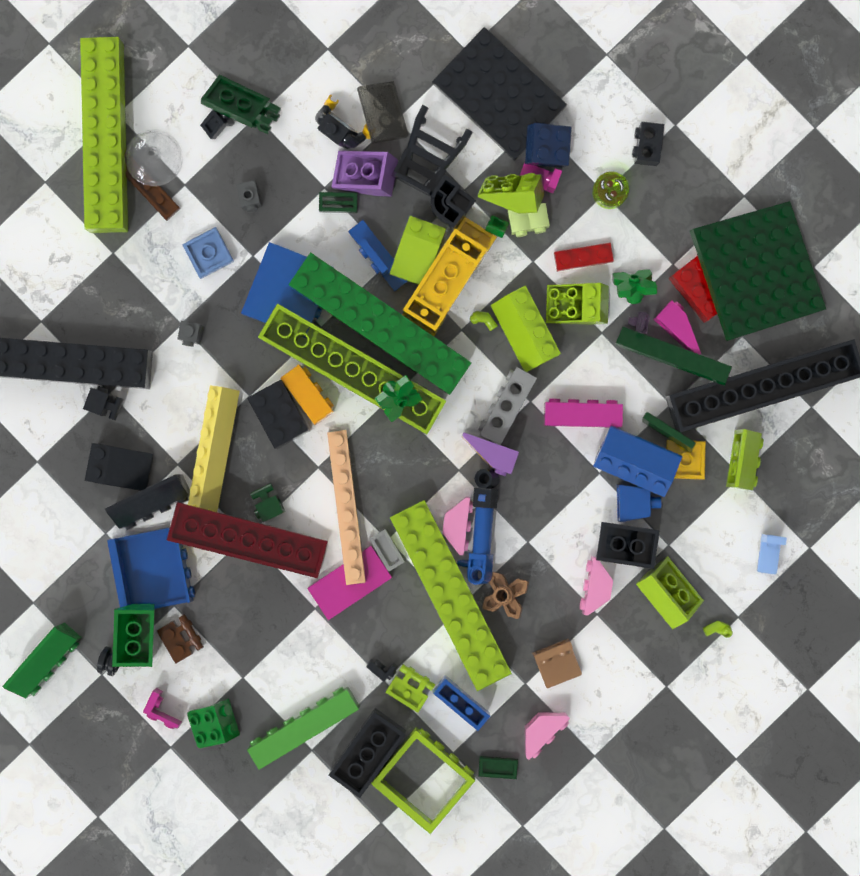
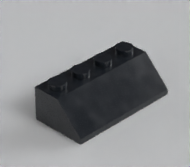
(149, 501)

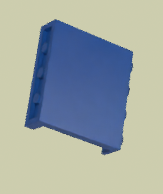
(272, 287)
(150, 570)

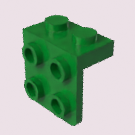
(213, 724)

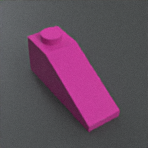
(677, 325)

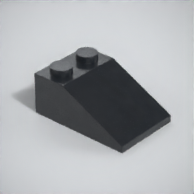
(118, 467)
(627, 545)

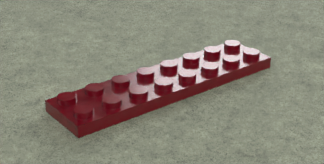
(246, 540)

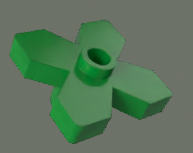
(634, 286)
(397, 396)

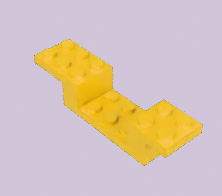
(448, 275)

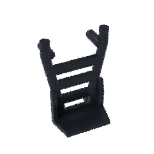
(406, 162)

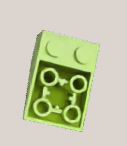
(514, 192)
(577, 304)

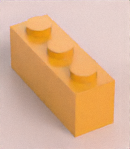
(308, 394)

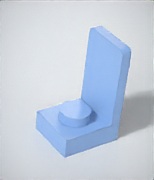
(769, 553)

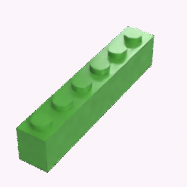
(303, 728)

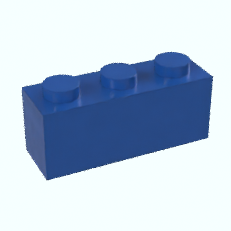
(461, 703)

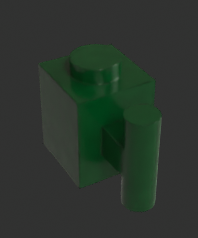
(270, 506)

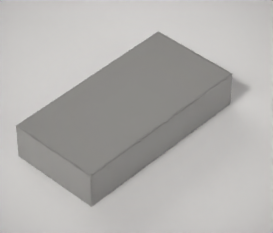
(387, 550)

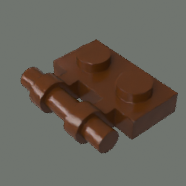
(175, 641)

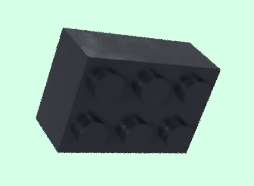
(278, 414)

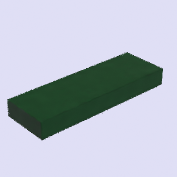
(668, 432)

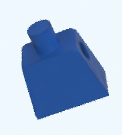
(634, 503)

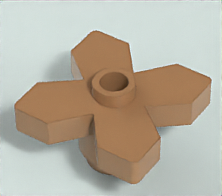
(513, 590)

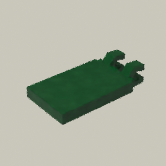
(241, 104)

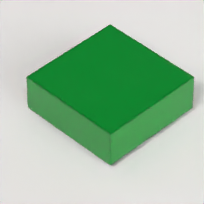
(497, 226)

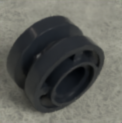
(105, 662)

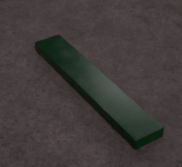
(673, 356)

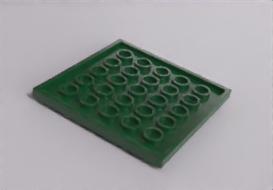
(757, 270)

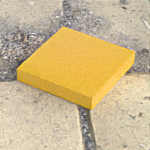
(692, 464)

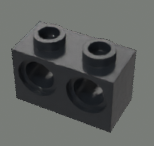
(653, 145)

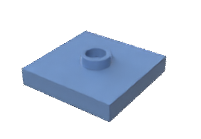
(208, 253)

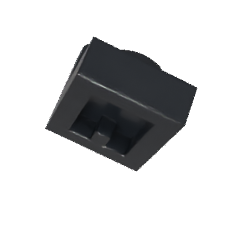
(215, 124)
(378, 669)

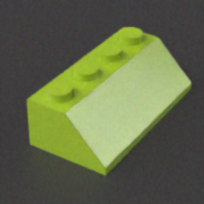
(525, 329)

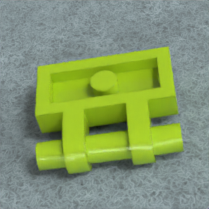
(407, 693)

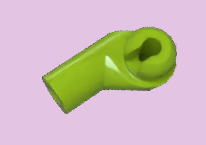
(484, 317)
(718, 627)

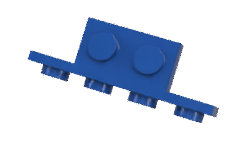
(374, 250)

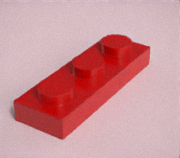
(583, 257)

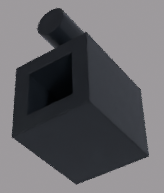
(99, 402)

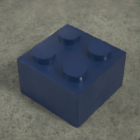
(548, 145)

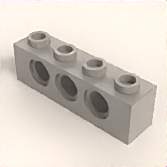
(525, 382)

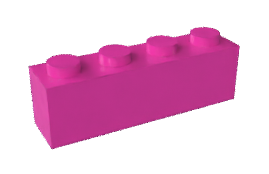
(583, 414)

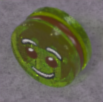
(610, 190)

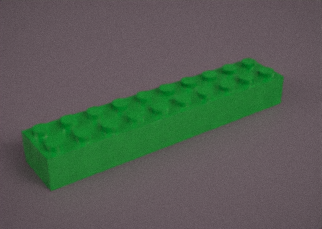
(379, 323)

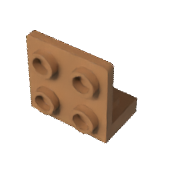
(557, 663)

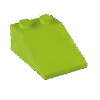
(417, 250)

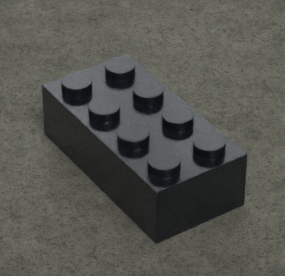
(367, 753)

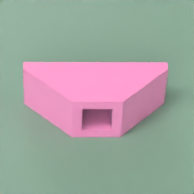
(457, 524)
(596, 587)
(541, 731)

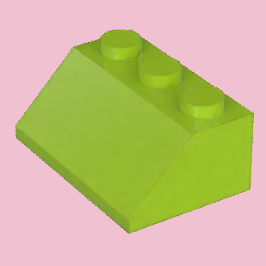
(744, 459)
(670, 593)

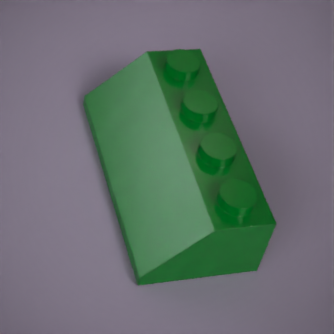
(42, 661)

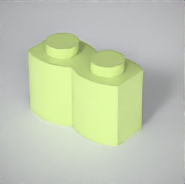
(528, 222)

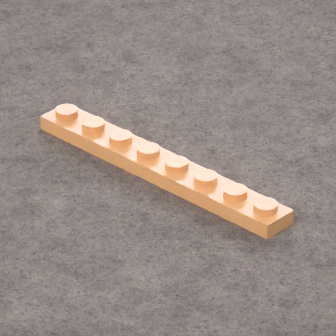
(346, 507)

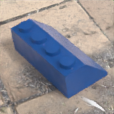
(637, 461)

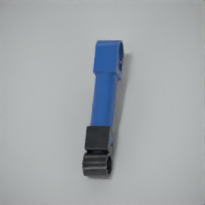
(485, 501)

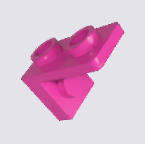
(549, 178)
(154, 702)

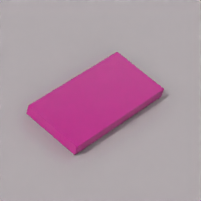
(335, 596)

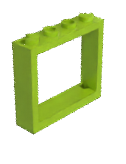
(405, 805)

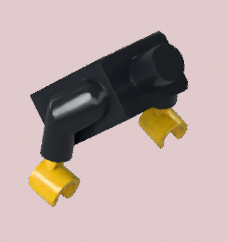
(337, 129)

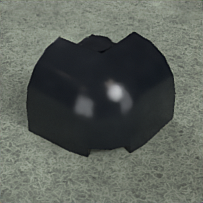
(450, 202)

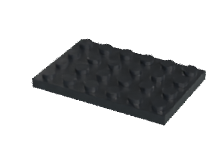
(498, 92)

